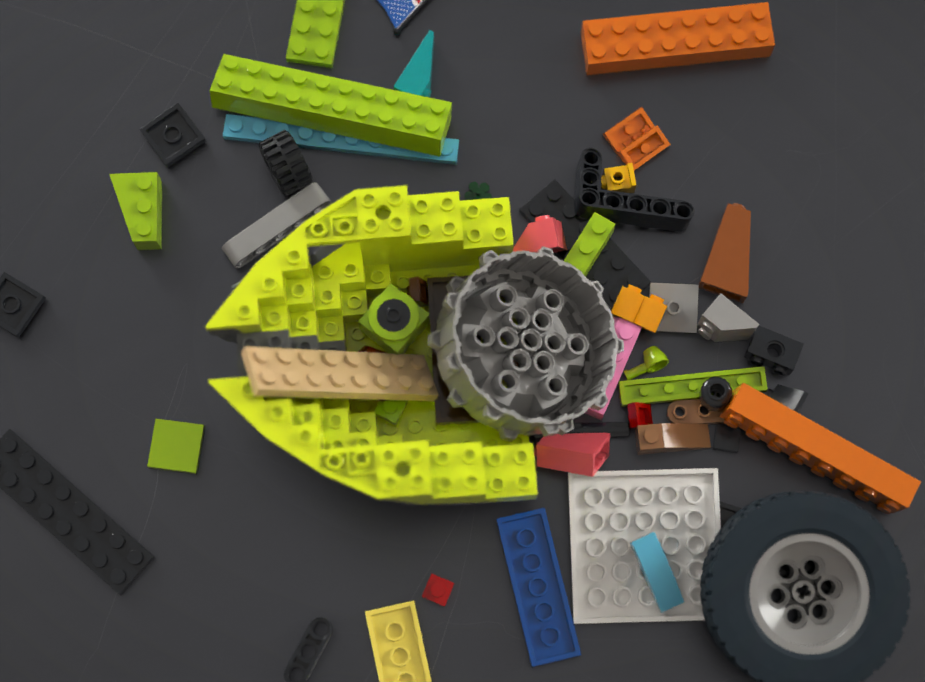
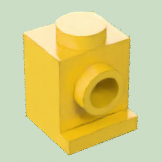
(626, 184)

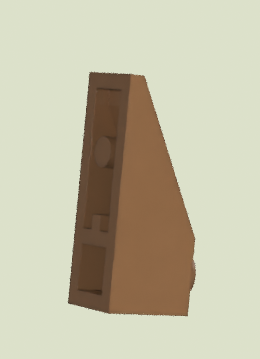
(671, 437)

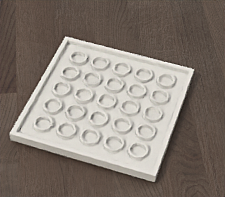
(622, 507)

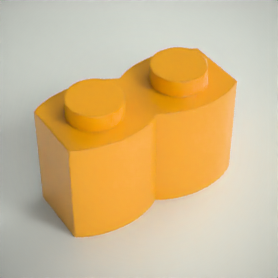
(638, 308)

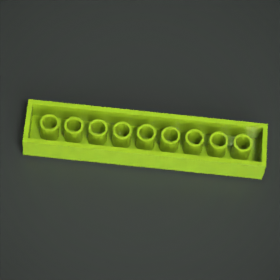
(331, 104)

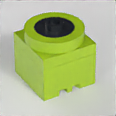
(394, 320)

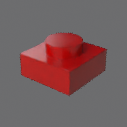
(639, 414)
(438, 590)

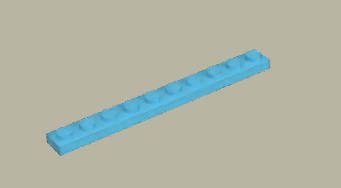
(258, 129)

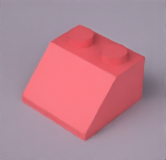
(543, 232)

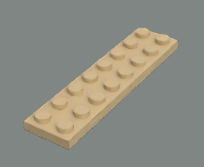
(338, 374)

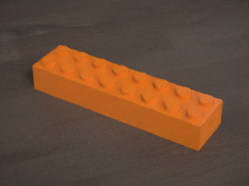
(677, 38)
(820, 450)

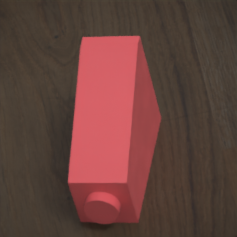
(573, 452)

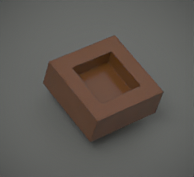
(418, 291)

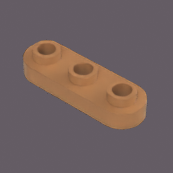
(692, 413)

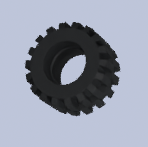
(285, 162)

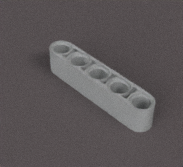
(275, 225)

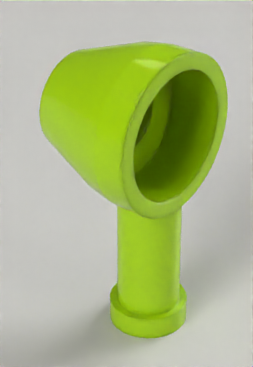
(653, 361)

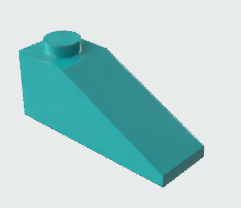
(418, 72)

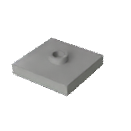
(681, 306)

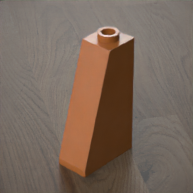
(729, 257)

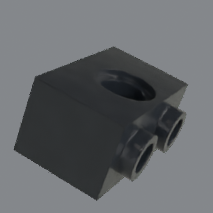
(787, 349)

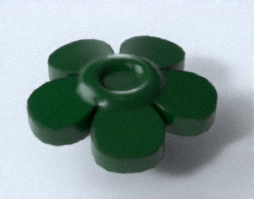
(477, 192)

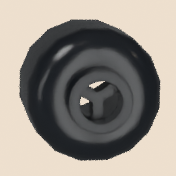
(717, 386)

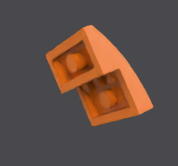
(636, 139)

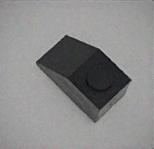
(788, 396)

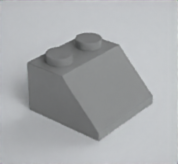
(725, 322)

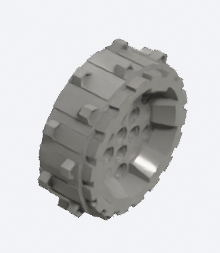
(568, 312)

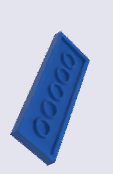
(538, 587)

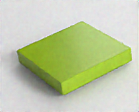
(176, 446)

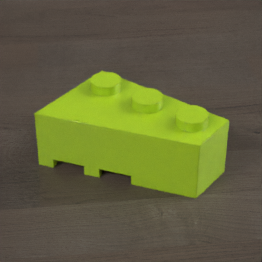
(141, 206)

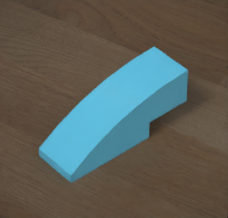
(657, 571)

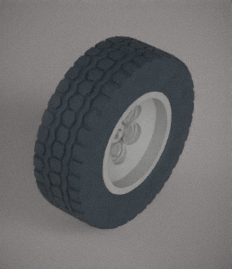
(860, 612)

